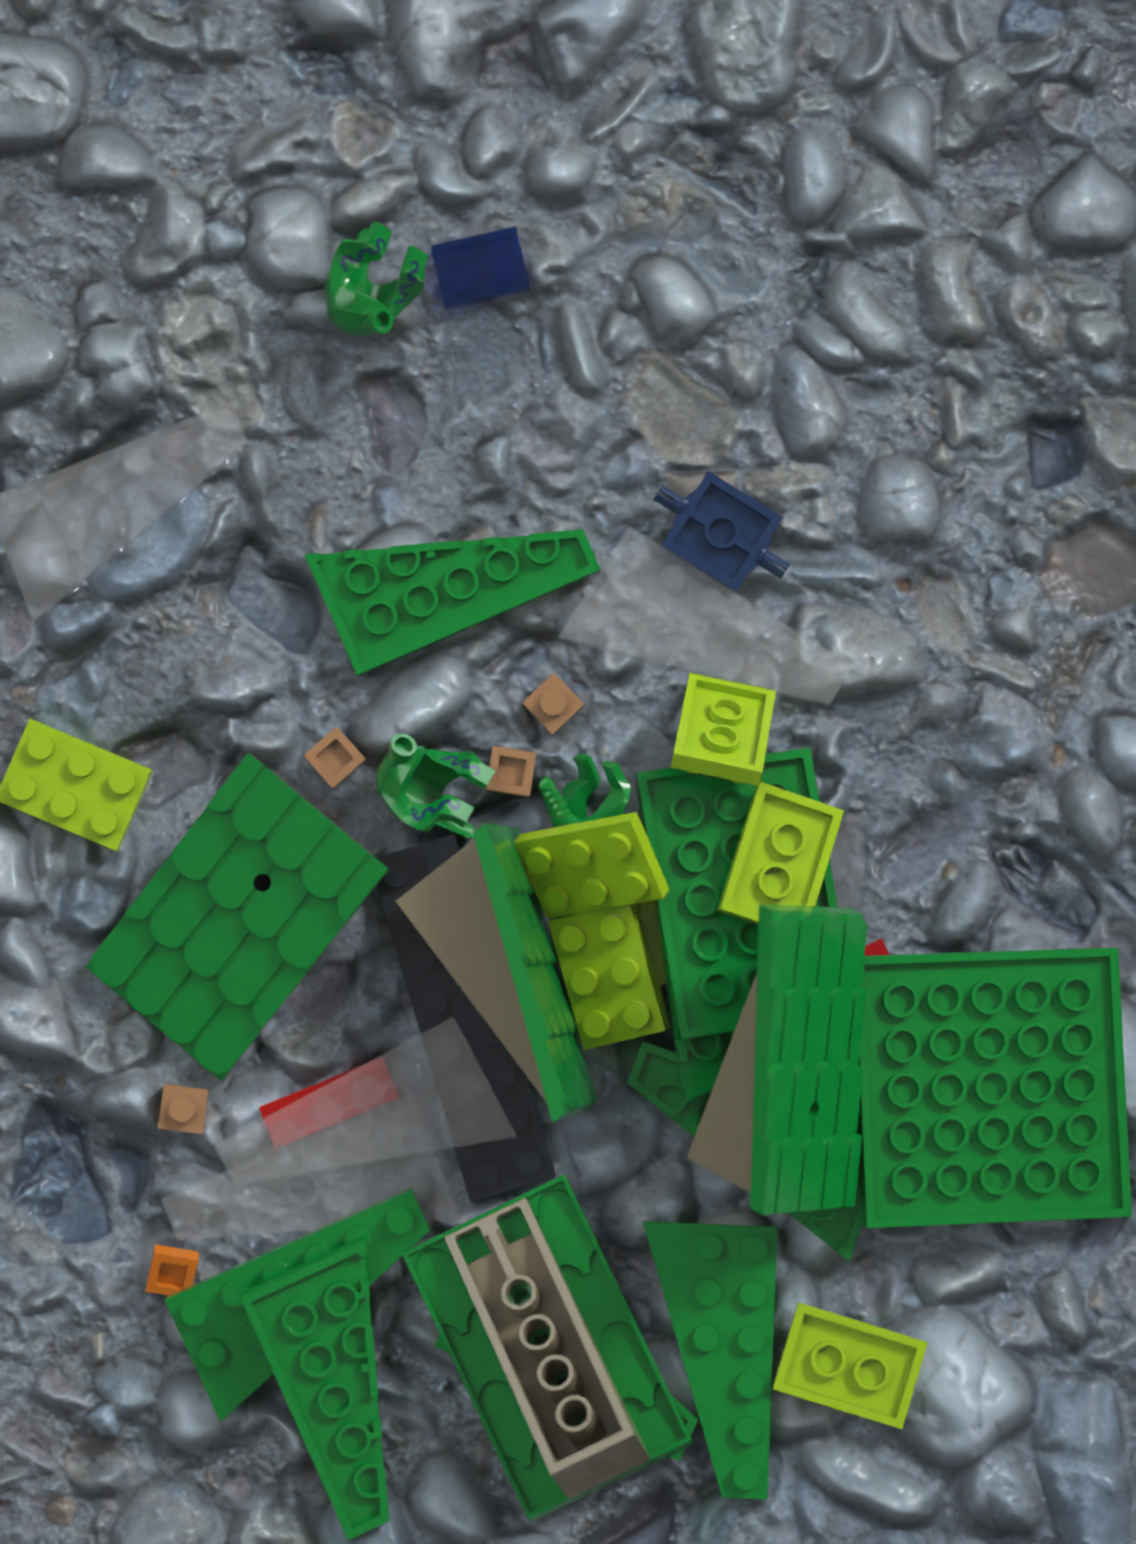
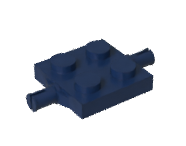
(722, 531)

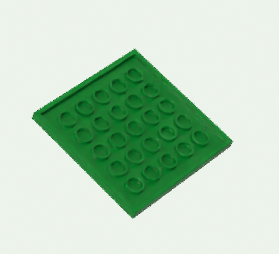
(993, 1088)

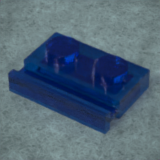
(480, 268)

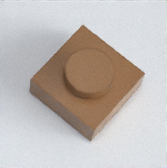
(553, 704)
(335, 758)
(512, 771)
(183, 1109)

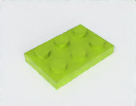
(723, 729)
(74, 785)
(780, 853)
(591, 865)
(609, 975)
(849, 1365)

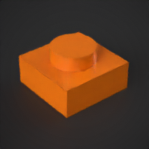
(171, 1270)

